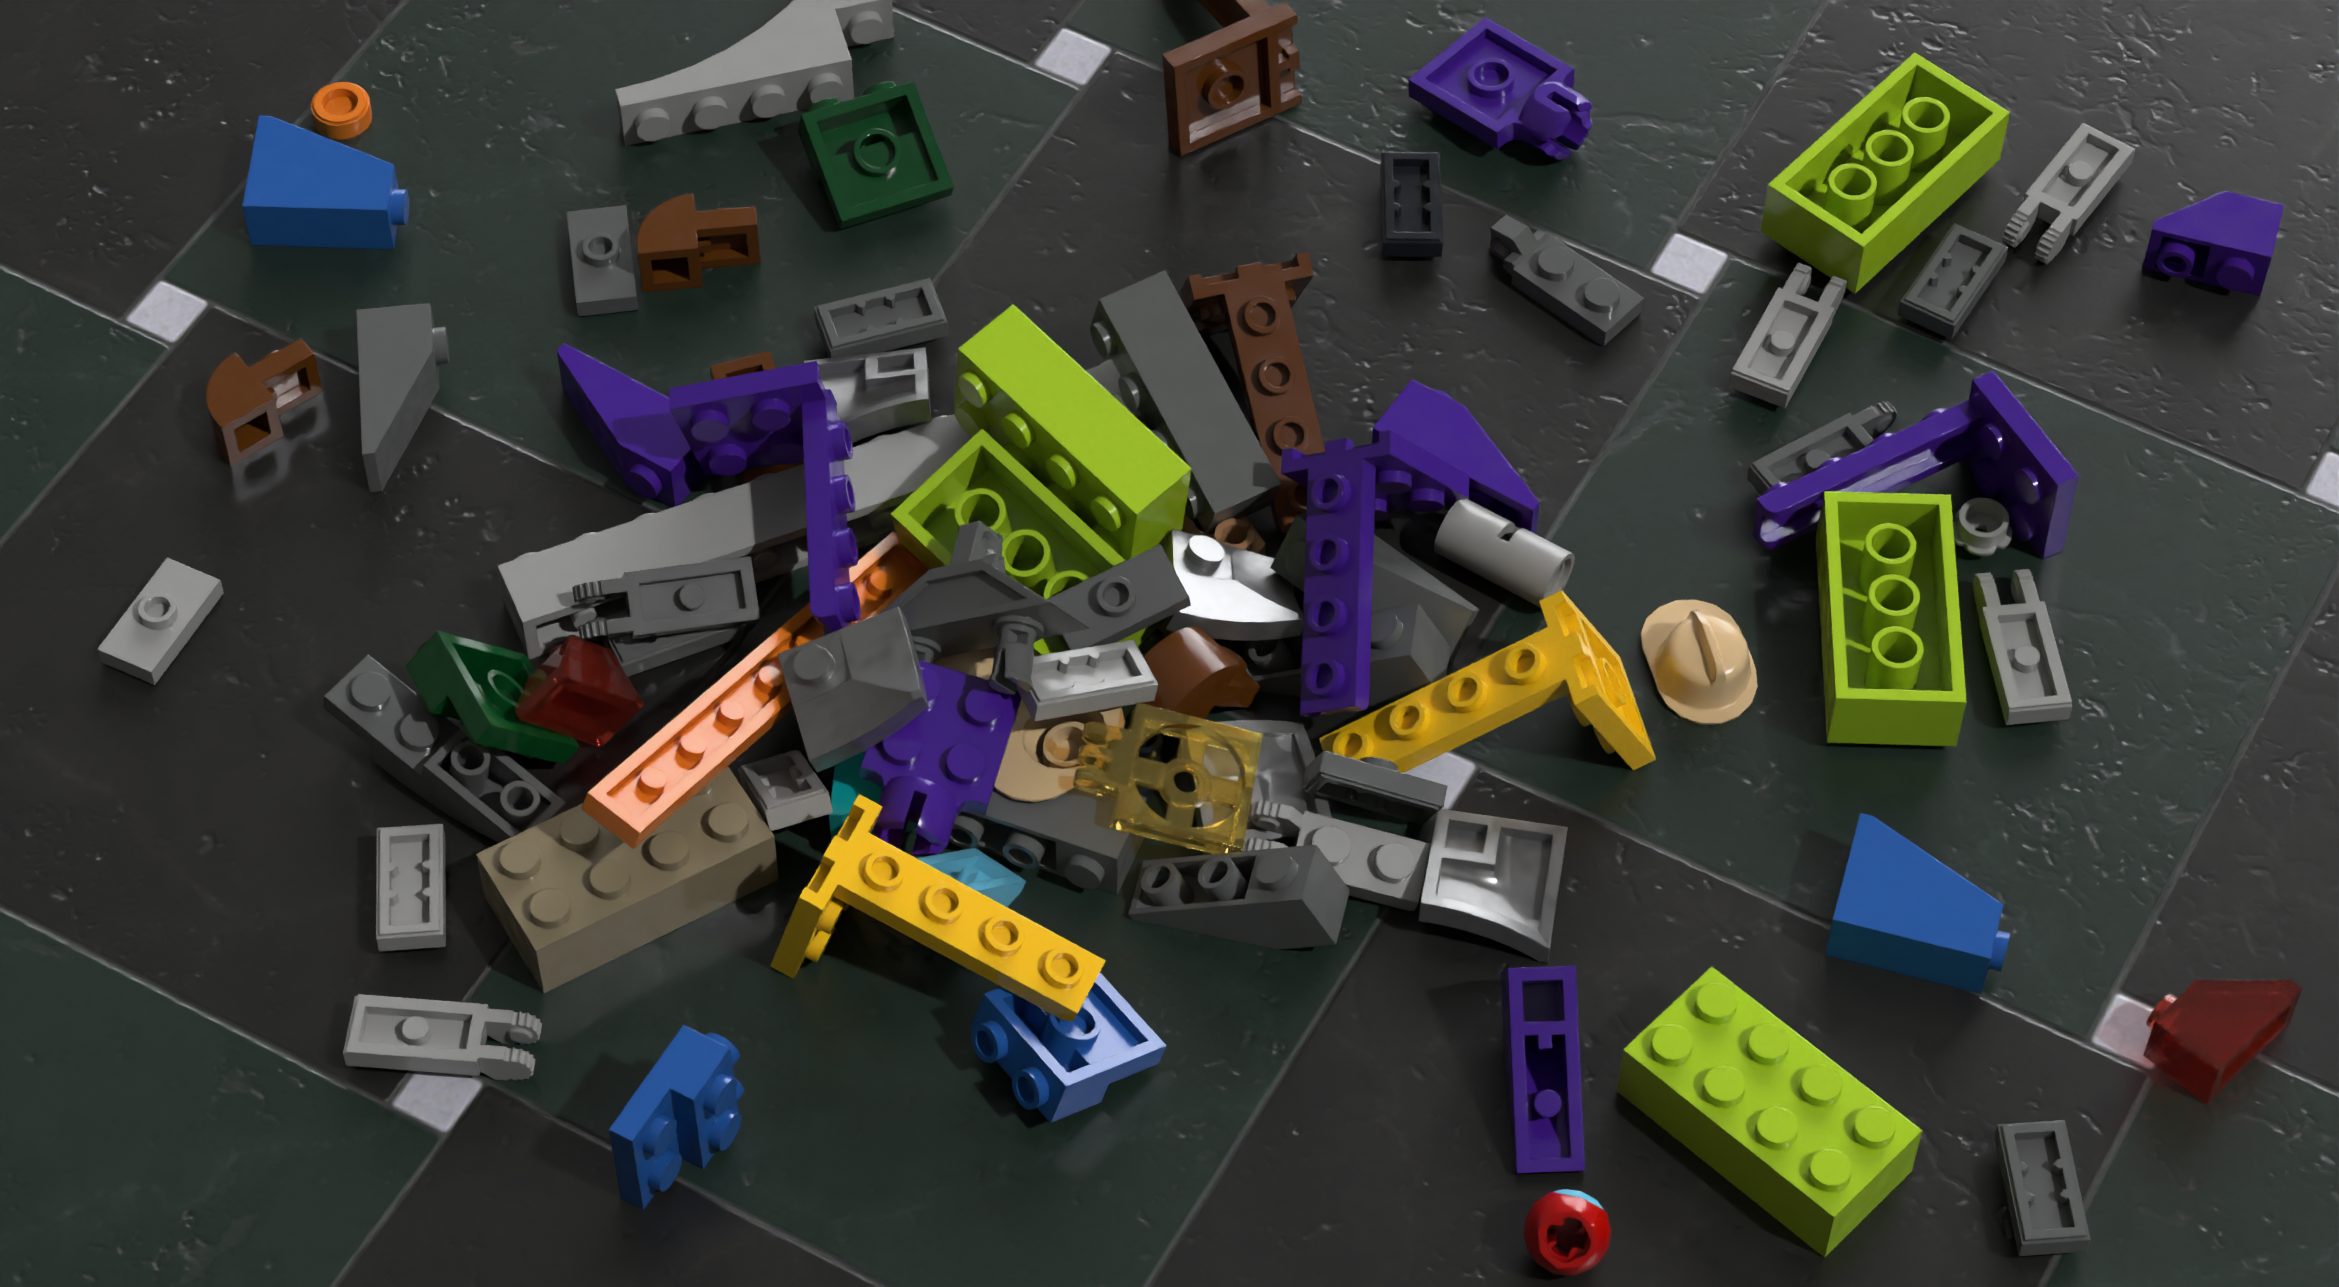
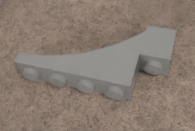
(772, 72)

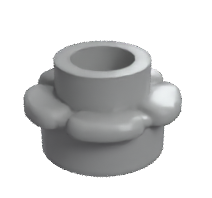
(1982, 515)

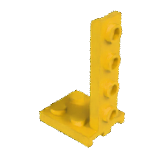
(1524, 676)
(936, 913)

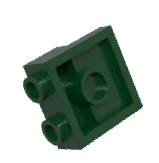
(874, 153)
(482, 690)

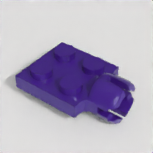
(1505, 91)
(941, 759)

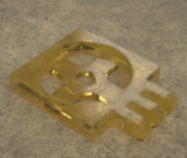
(1114, 770)

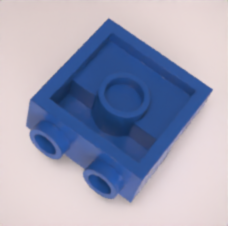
(1063, 1062)
(677, 1114)

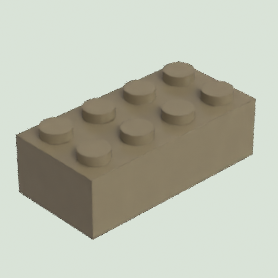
(585, 897)

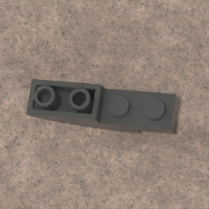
(437, 758)

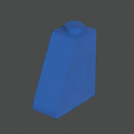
(319, 192)
(1913, 913)

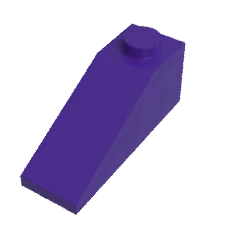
(631, 428)
(1452, 433)
(1543, 1068)

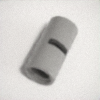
(1503, 552)

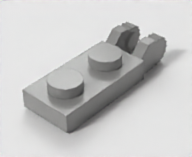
(2069, 189)
(1786, 339)
(2022, 651)
(1368, 860)
(439, 1037)

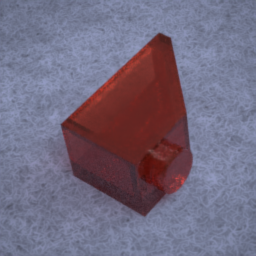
(580, 693)
(2217, 1030)

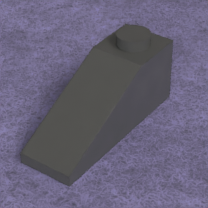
(396, 381)
(1395, 584)

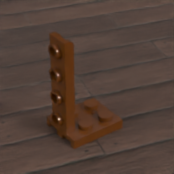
(1231, 74)
(1258, 315)

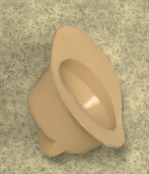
(1699, 661)
(1045, 754)

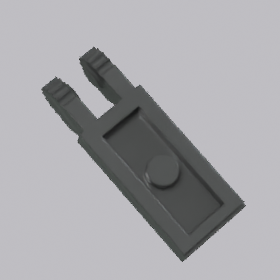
(1827, 442)
(674, 599)

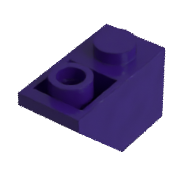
(2217, 242)

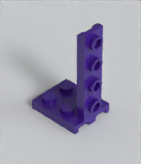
(783, 420)
(1988, 432)
(1345, 496)

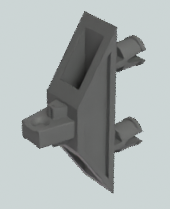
(980, 608)

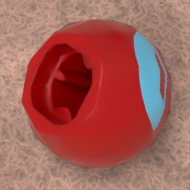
(1567, 1232)

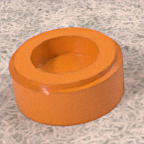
(341, 110)

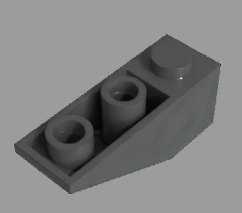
(1403, 658)
(1055, 835)
(1246, 896)

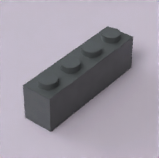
(1184, 399)

